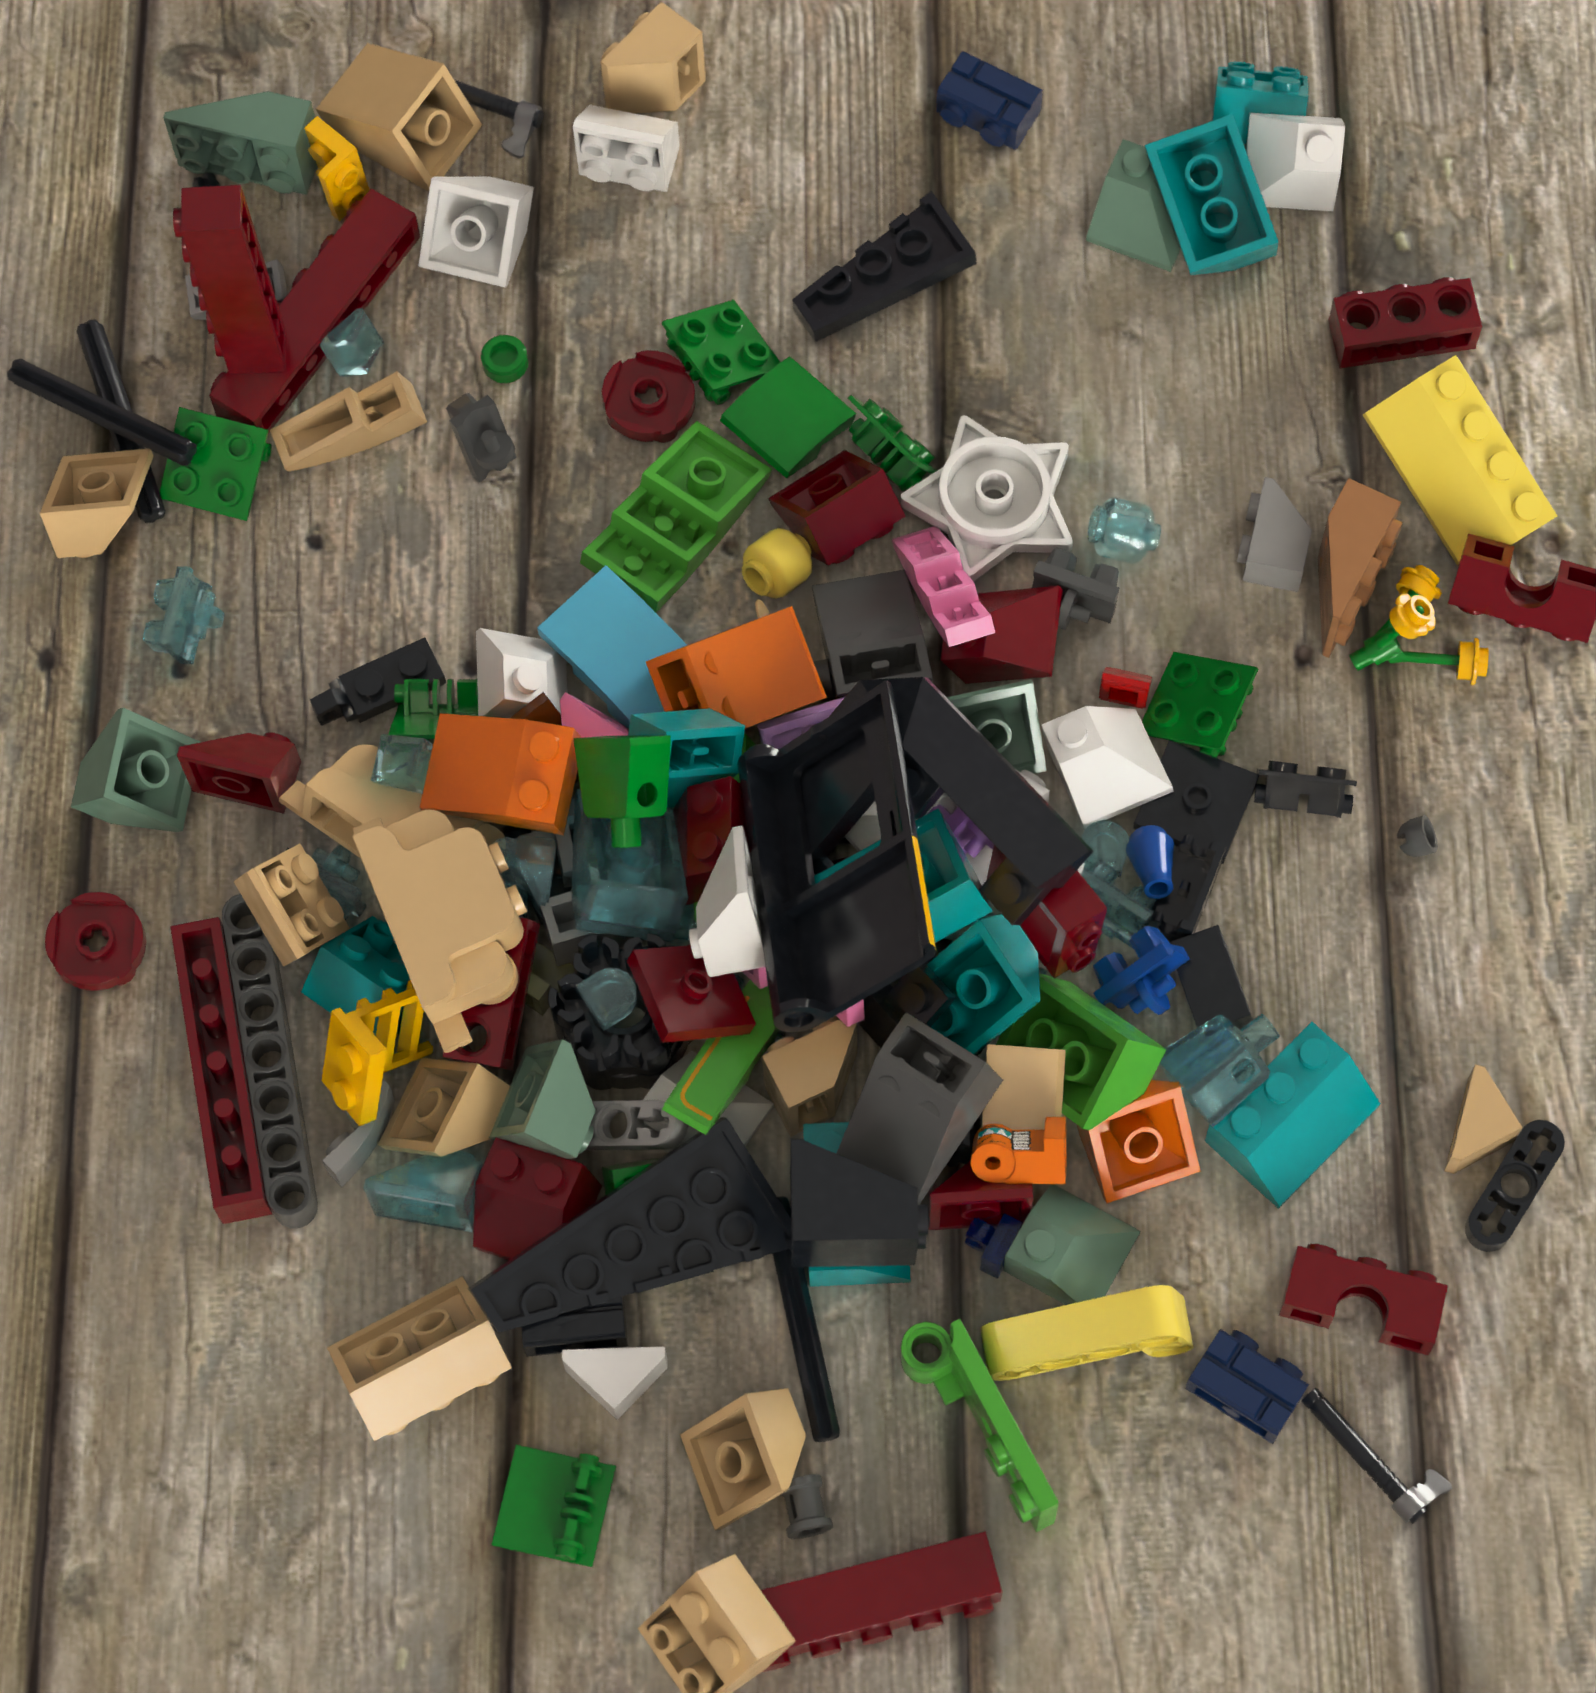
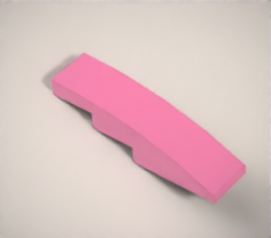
(943, 586)

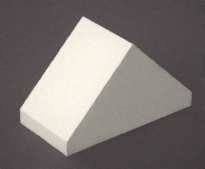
(615, 1374)

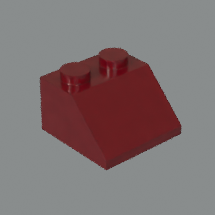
(839, 506)
(703, 825)
(526, 1197)

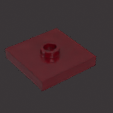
(685, 998)

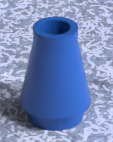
(1152, 858)

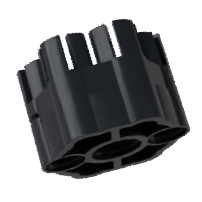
(615, 1056)

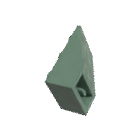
(247, 140)

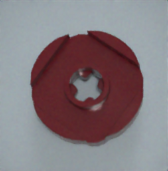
(648, 421)
(110, 965)

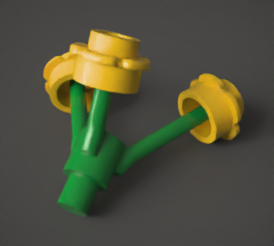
(1414, 618)

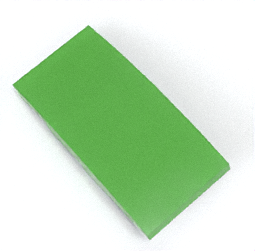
(677, 514)

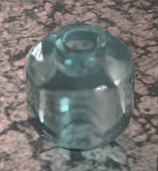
(1123, 530)

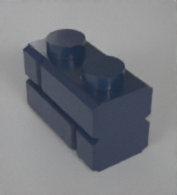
(988, 101)
(1247, 1384)

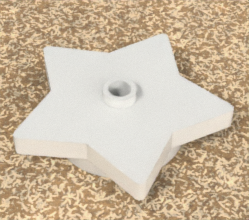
(994, 497)

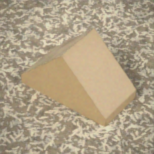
(1482, 1123)

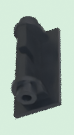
(1324, 789)

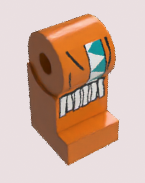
(1021, 1155)

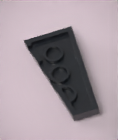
(900, 263)

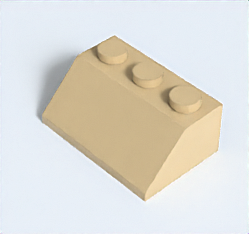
(419, 1358)

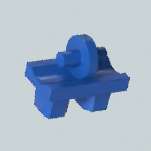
(1145, 980)

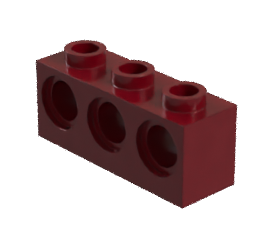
(1394, 340)
(502, 1019)

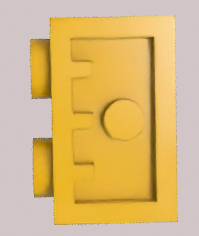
(338, 167)

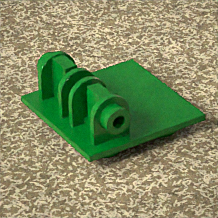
(719, 348)
(880, 439)
(223, 468)
(1199, 701)
(419, 717)
(554, 1505)

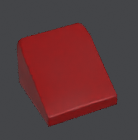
(1125, 687)

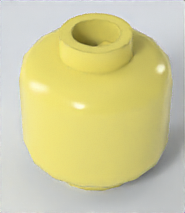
(777, 563)

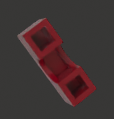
(1488, 587)
(1407, 1302)

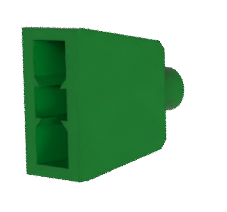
(624, 781)

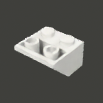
(626, 147)

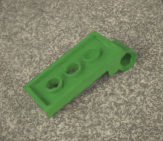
(961, 1374)

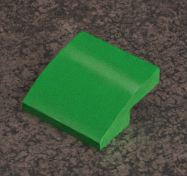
(787, 417)

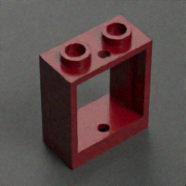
(1063, 924)

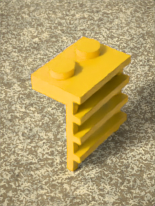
(359, 1058)

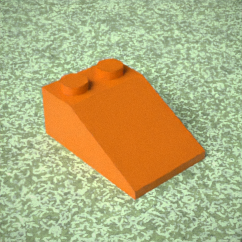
(502, 771)

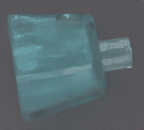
(1219, 1064)

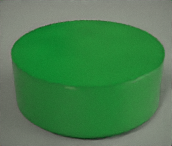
(504, 359)

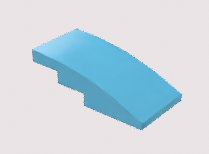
(606, 640)

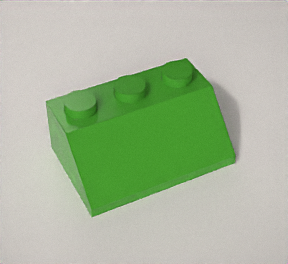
(1105, 1055)

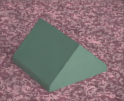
(1008, 721)

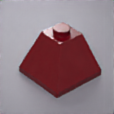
(1022, 639)
(242, 768)
(967, 1196)

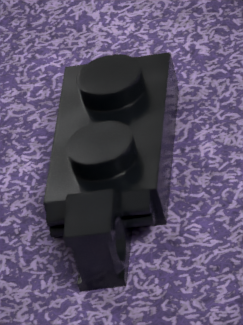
(370, 687)

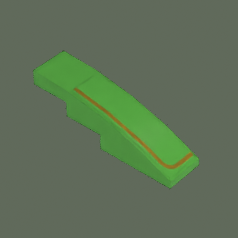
(722, 1067)

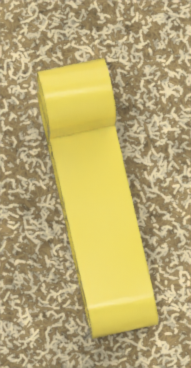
(1088, 1331)

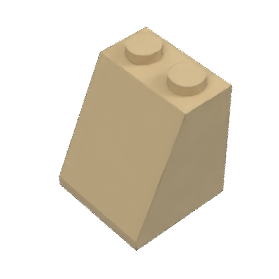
(401, 113)

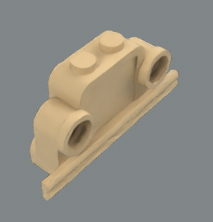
(346, 798)
(445, 914)

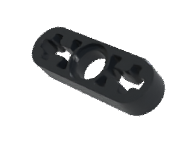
(1508, 1221)

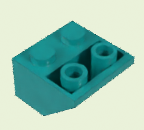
(1247, 91)
(701, 749)
(357, 967)

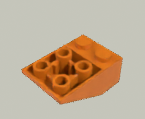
(741, 672)

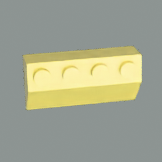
(1458, 460)

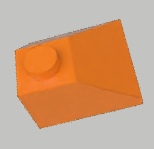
(1142, 1143)

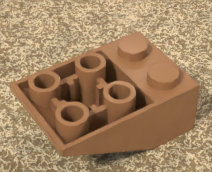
(1352, 551)

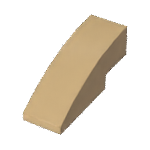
(349, 423)

